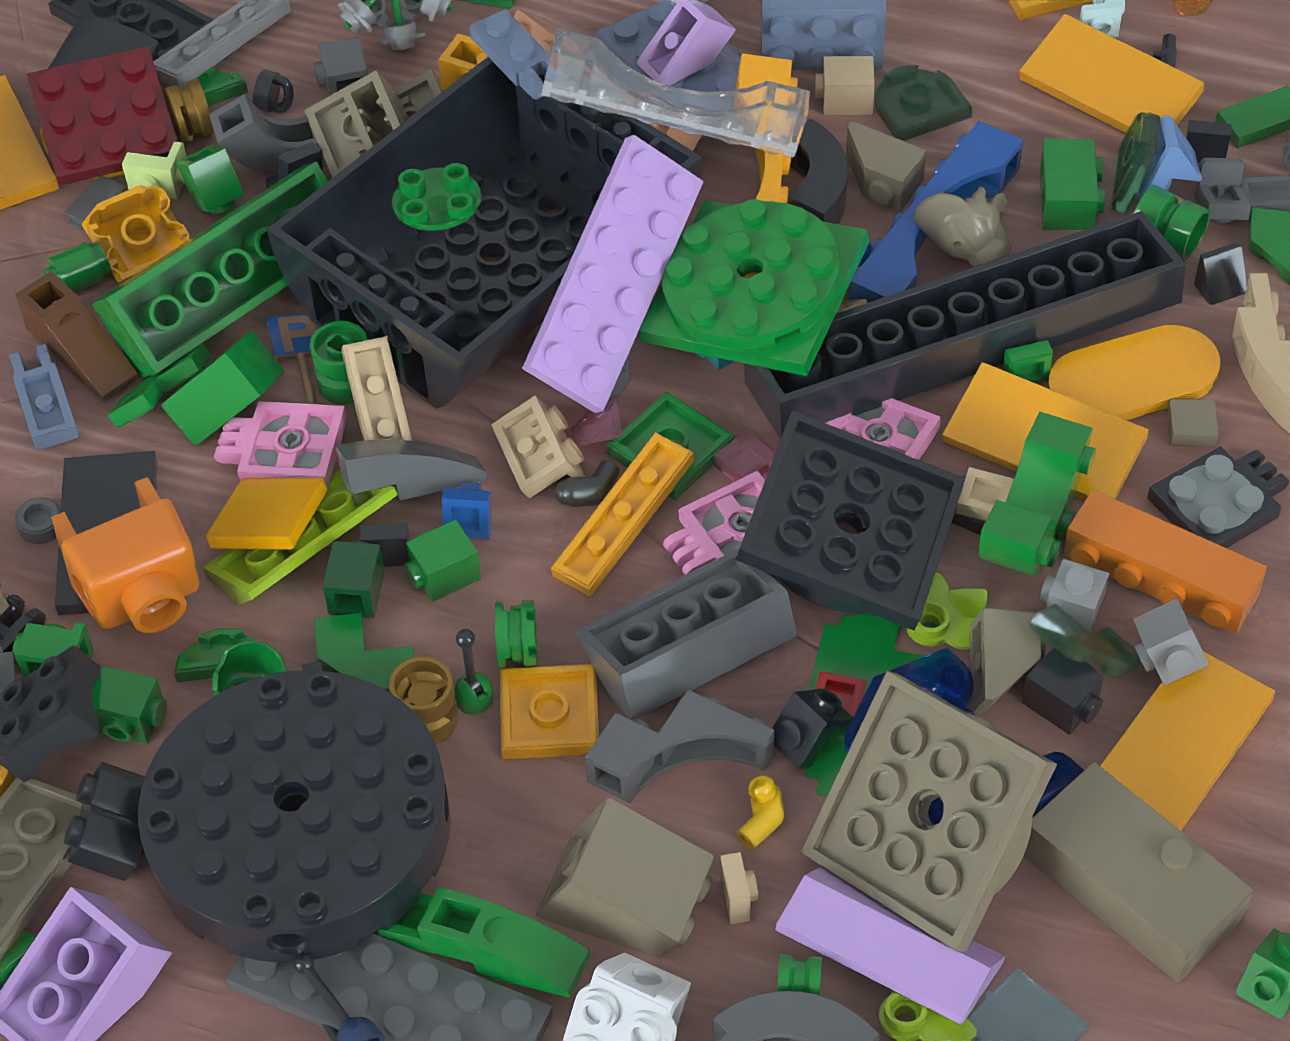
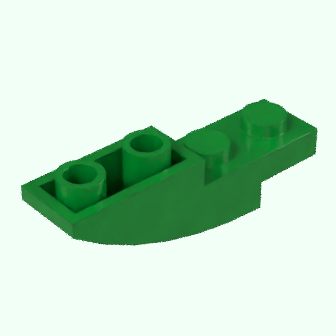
(493, 939)

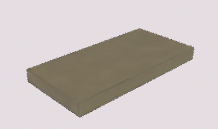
(31, 851)

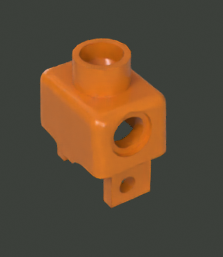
(132, 564)

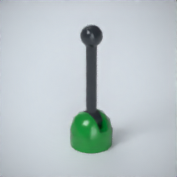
(472, 682)

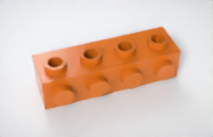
(1164, 561)

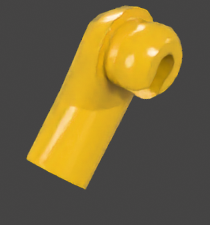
(766, 810)

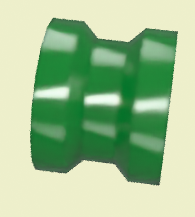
(799, 974)

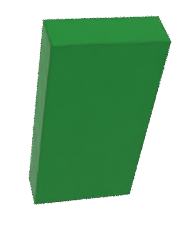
(1257, 117)

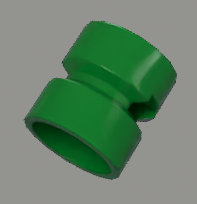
(1178, 223)
(329, 360)

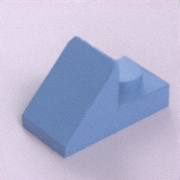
(1171, 159)

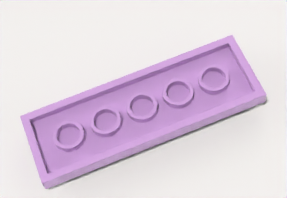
(613, 275)

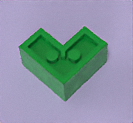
(223, 388)

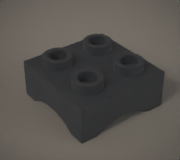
(47, 711)

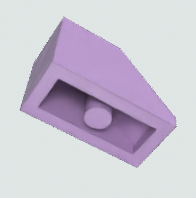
(685, 42)

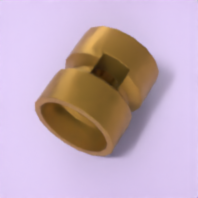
(429, 692)

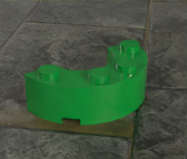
(1027, 526)

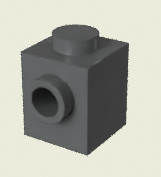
(340, 64)

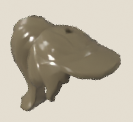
(966, 227)

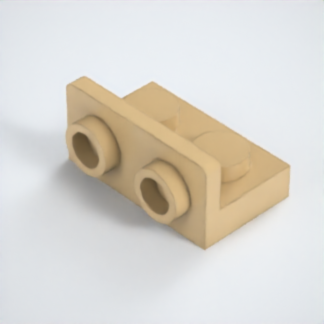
(537, 446)

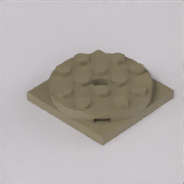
(878, 822)

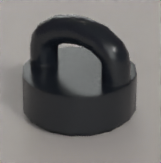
(267, 92)

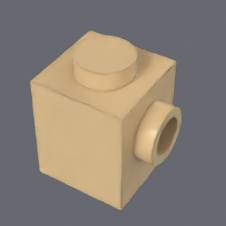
(846, 85)

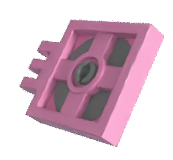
(894, 426)
(284, 441)
(714, 524)

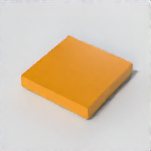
(267, 513)
(548, 711)

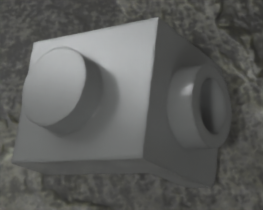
(1222, 190)

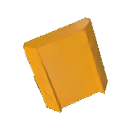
(135, 229)

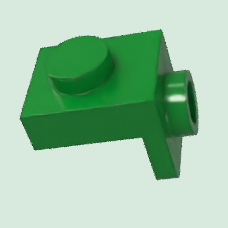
(1268, 975)

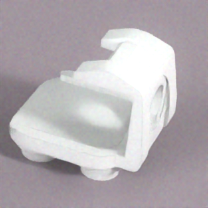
(628, 1003)

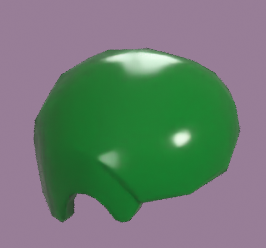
(246, 662)

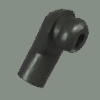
(588, 489)

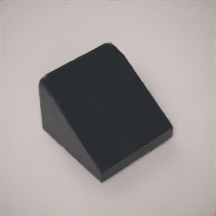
(1221, 274)

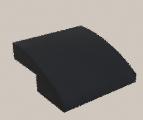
(99, 38)

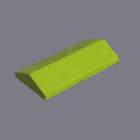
(250, 572)

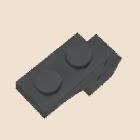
(698, 730)

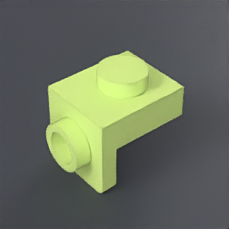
(156, 170)

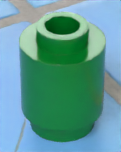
(80, 266)

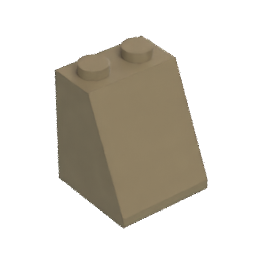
(628, 881)

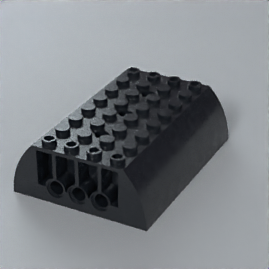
(432, 290)

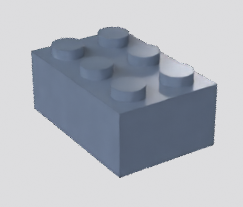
(821, 28)

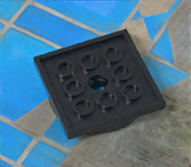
(888, 497)

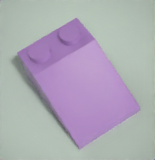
(79, 972)

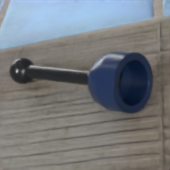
(351, 1027)

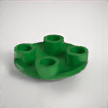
(436, 197)

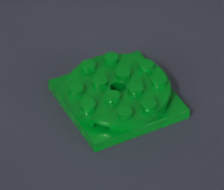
(759, 320)

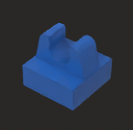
(470, 508)

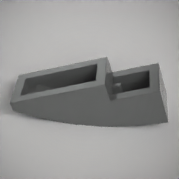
(406, 465)

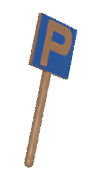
(290, 338)

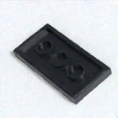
(162, 20)
(95, 493)

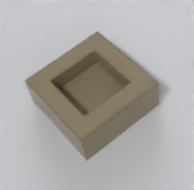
(1193, 422)

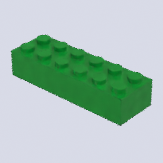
(204, 280)

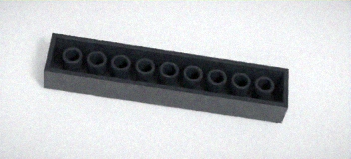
(973, 316)

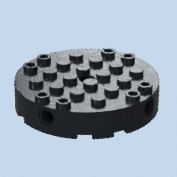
(295, 815)

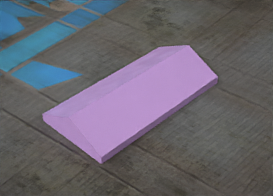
(885, 946)

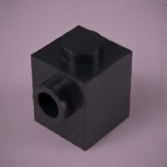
(1063, 691)

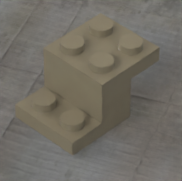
(365, 114)

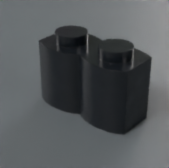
(108, 828)

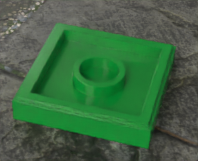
(679, 424)

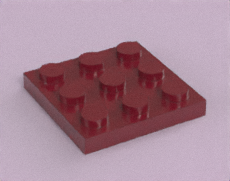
(100, 112)

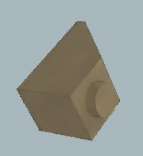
(884, 165)
(1001, 654)

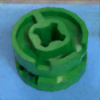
(516, 634)

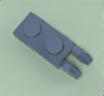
(512, 50)
(43, 400)

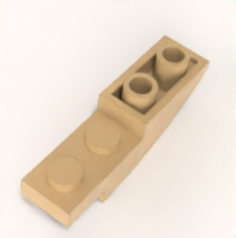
(1263, 348)

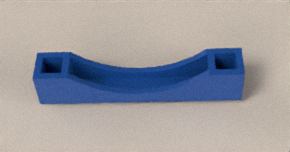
(979, 159)

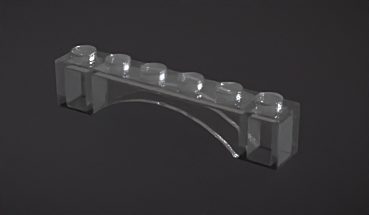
(758, 116)

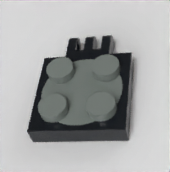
(1221, 496)

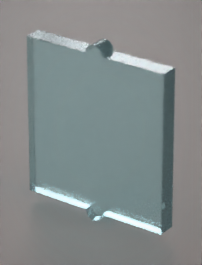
(1025, 1013)

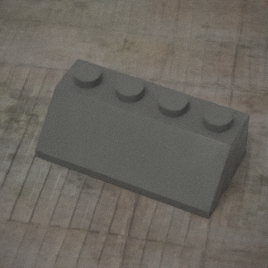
(687, 633)

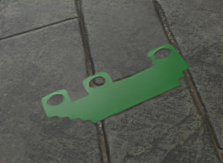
(860, 650)

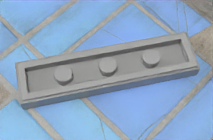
(218, 40)

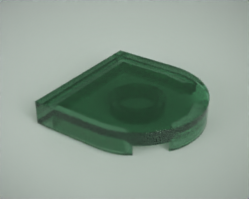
(919, 102)
(1134, 159)

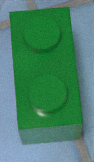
(1070, 184)

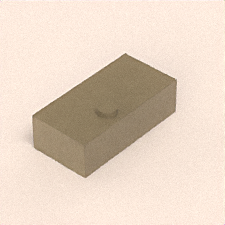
(1137, 872)

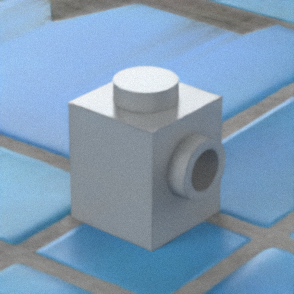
(1077, 591)
(1169, 643)

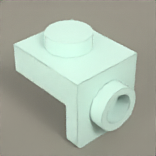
(1104, 15)

